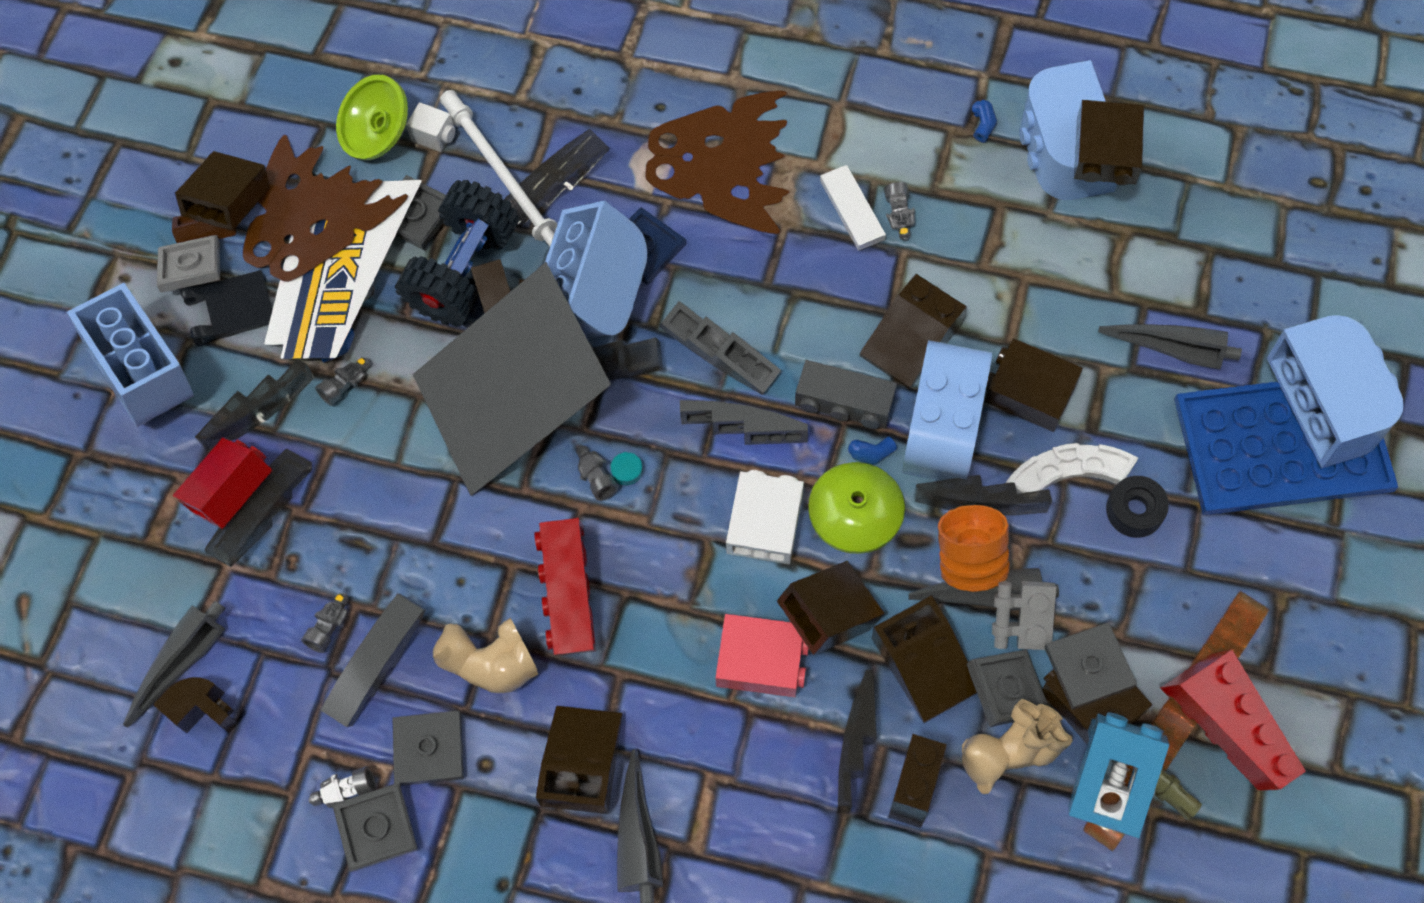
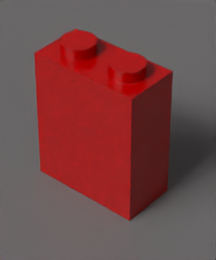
(223, 481)

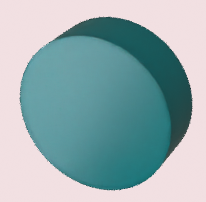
(626, 468)

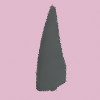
(1185, 343)
(945, 593)
(182, 649)
(637, 848)

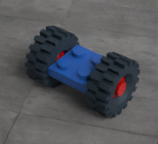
(481, 221)

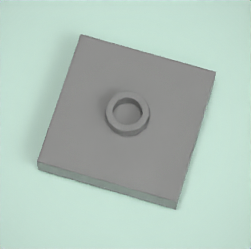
(188, 263)

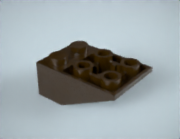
(925, 658)
(579, 760)

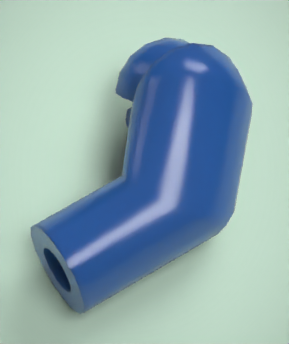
(986, 113)

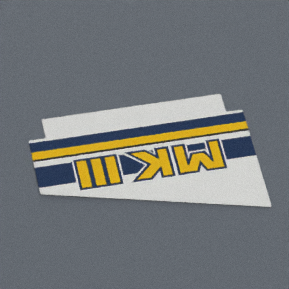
(320, 306)

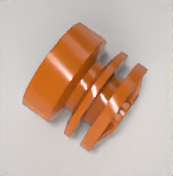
(973, 548)

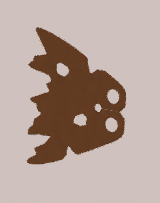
(721, 168)
(312, 200)

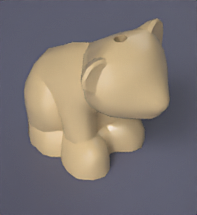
(495, 668)
(1031, 740)

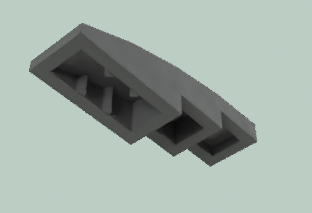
(719, 348)
(755, 423)
(372, 660)

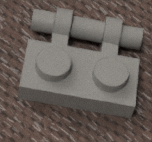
(1035, 617)

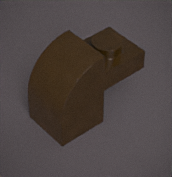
(192, 699)

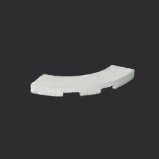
(1072, 461)

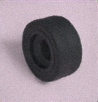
(1142, 489)

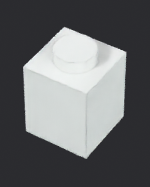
(430, 127)

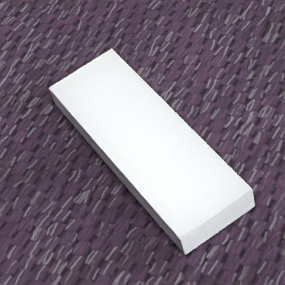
(852, 207)

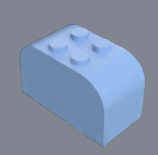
(1050, 128)
(598, 266)
(131, 354)
(1336, 386)
(947, 412)

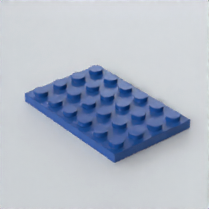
(1255, 455)

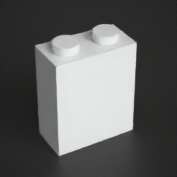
(764, 517)

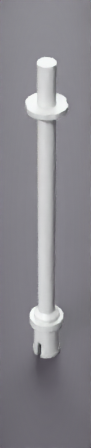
(462, 116)

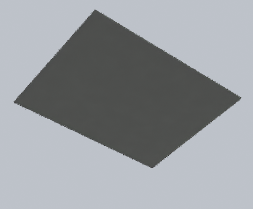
(510, 379)

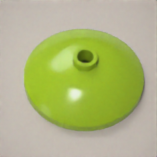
(372, 117)
(852, 525)

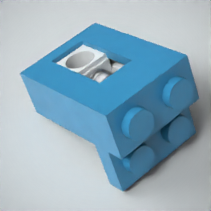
(1128, 744)

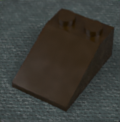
(902, 336)

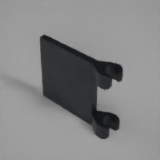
(232, 305)

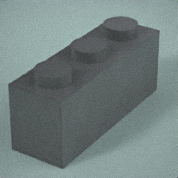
(845, 394)

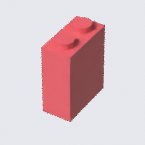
(760, 656)

